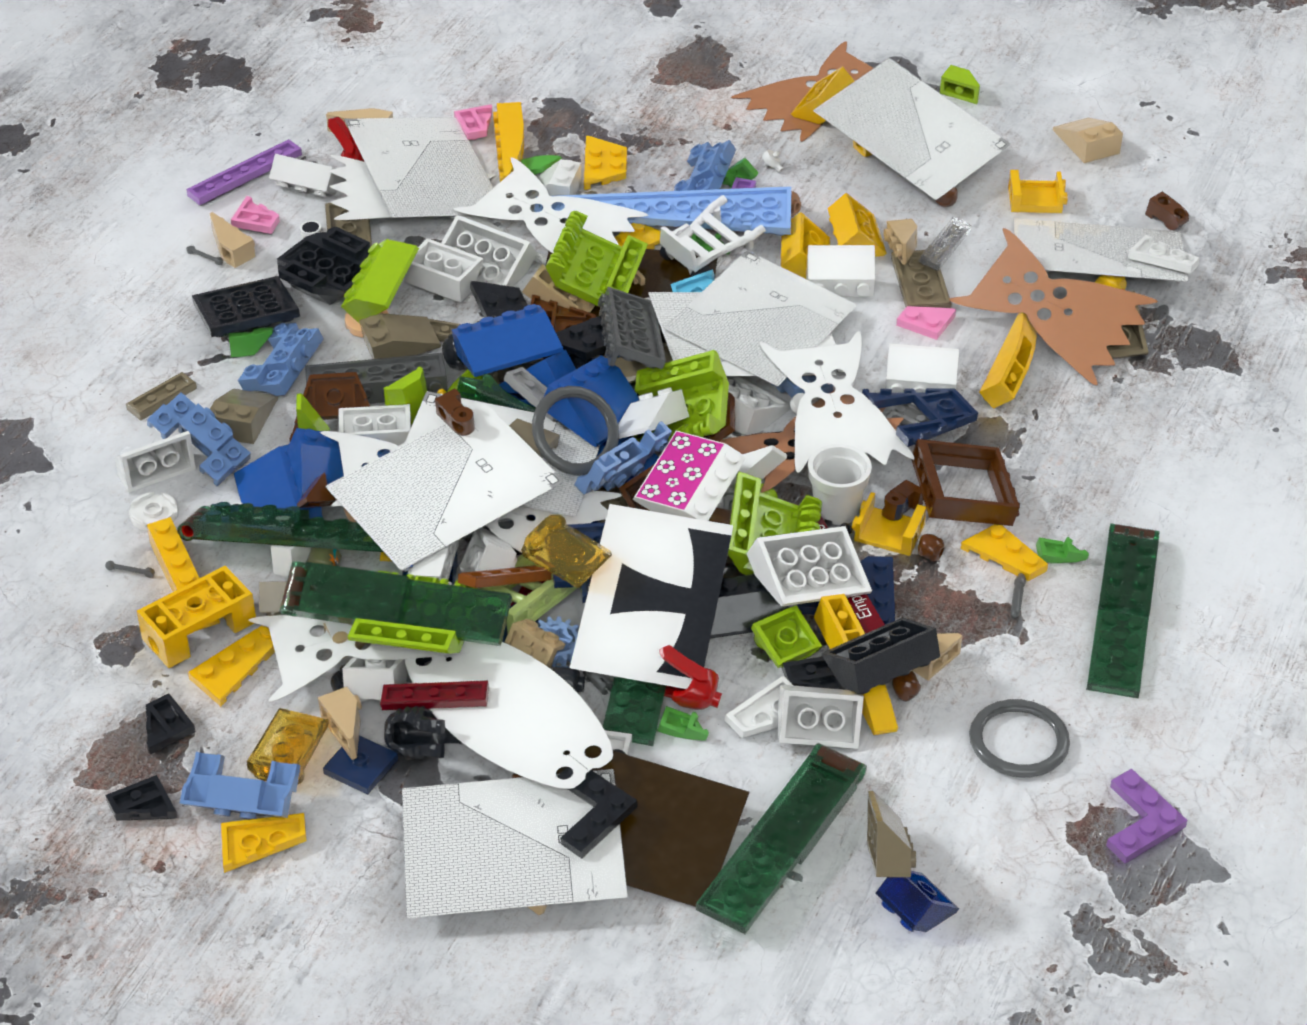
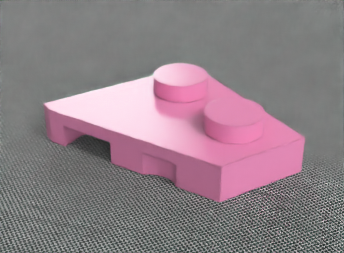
(474, 121)
(255, 217)
(926, 320)

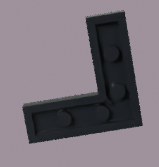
(609, 809)

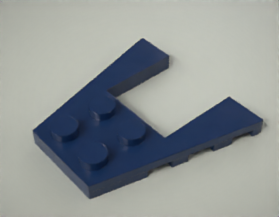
(942, 406)

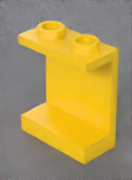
(887, 534)

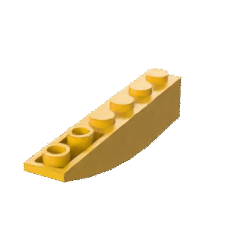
(508, 136)
(1011, 363)
(172, 556)
(839, 626)

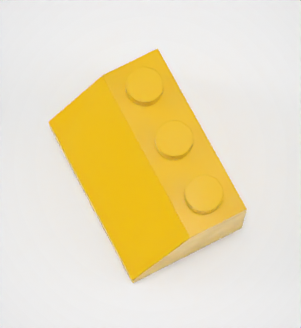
(820, 93)
(855, 224)
(795, 246)

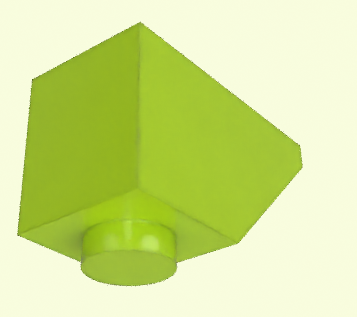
(960, 84)

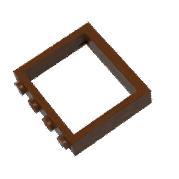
(931, 452)

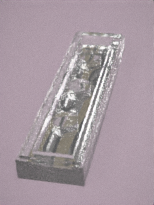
(945, 243)

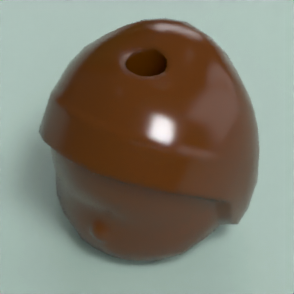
(948, 198)
(931, 547)
(906, 686)

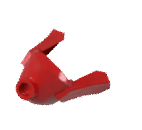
(345, 138)
(703, 687)

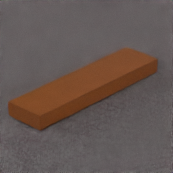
(504, 576)

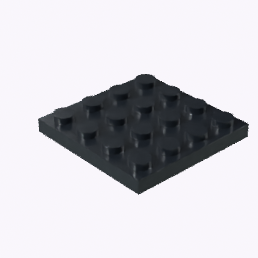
(245, 306)

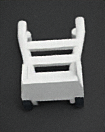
(683, 248)

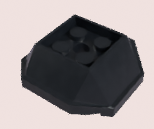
(324, 263)

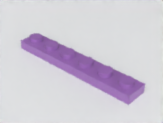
(241, 173)

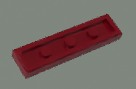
(435, 695)

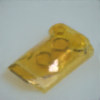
(564, 550)
(289, 740)

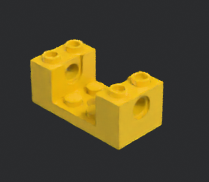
(170, 619)

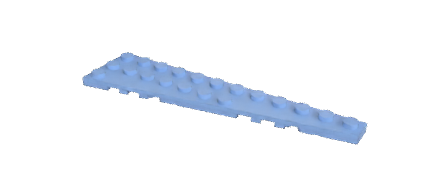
(743, 211)

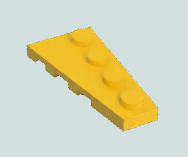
(232, 665)

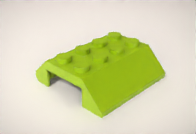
(590, 264)
(703, 390)
(763, 516)
(407, 635)

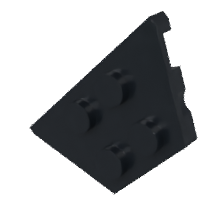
(496, 298)
(583, 339)

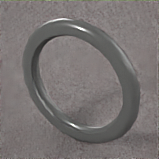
(538, 427)
(1012, 769)

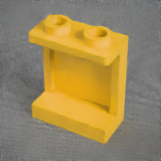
(1037, 195)

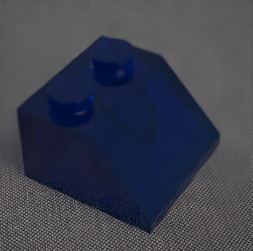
(916, 901)

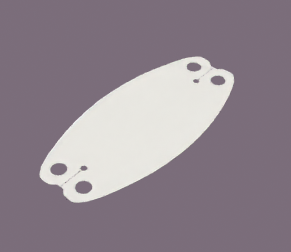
(527, 715)

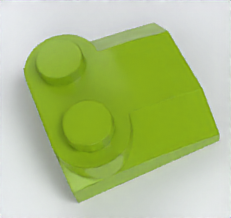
(407, 390)
(786, 636)

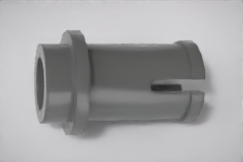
(600, 681)

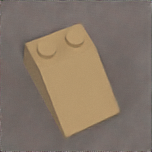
(1091, 138)

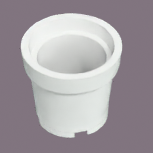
(839, 480)

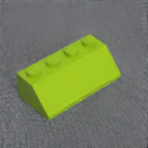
(378, 278)

